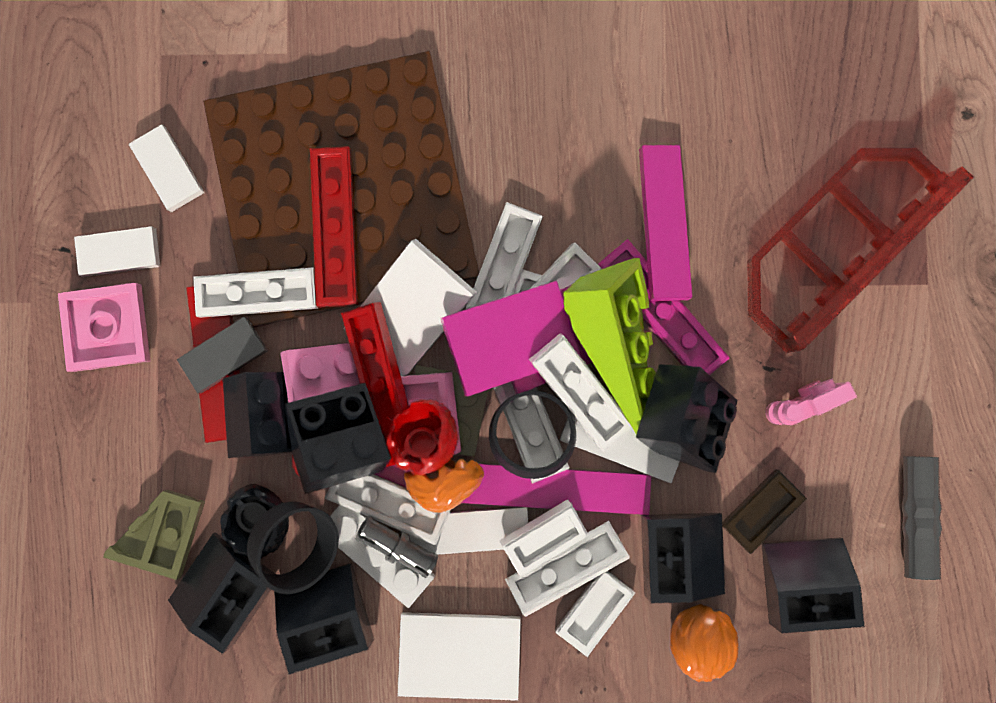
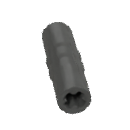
(921, 518)

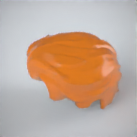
(446, 486)
(704, 643)

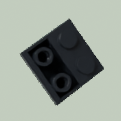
(256, 414)
(687, 416)
(336, 438)
(682, 557)
(811, 586)
(219, 594)
(323, 621)

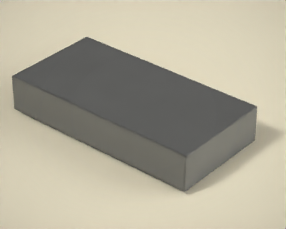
(222, 355)

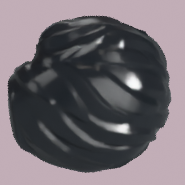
(243, 512)

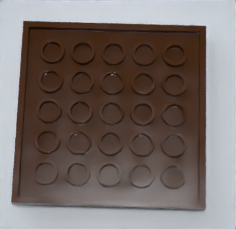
(399, 170)

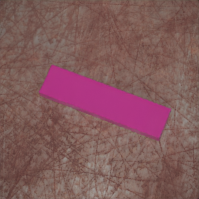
(665, 223)
(673, 321)

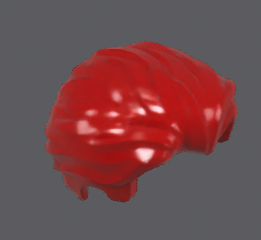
(423, 437)

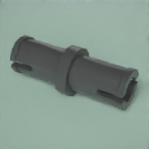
(396, 547)

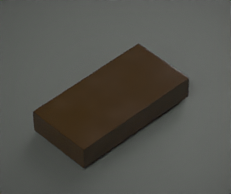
(763, 511)

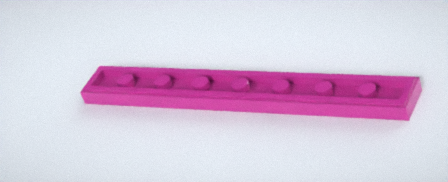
(583, 488)

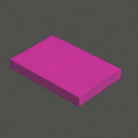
(499, 337)

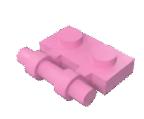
(813, 400)

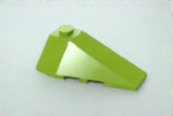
(610, 326)

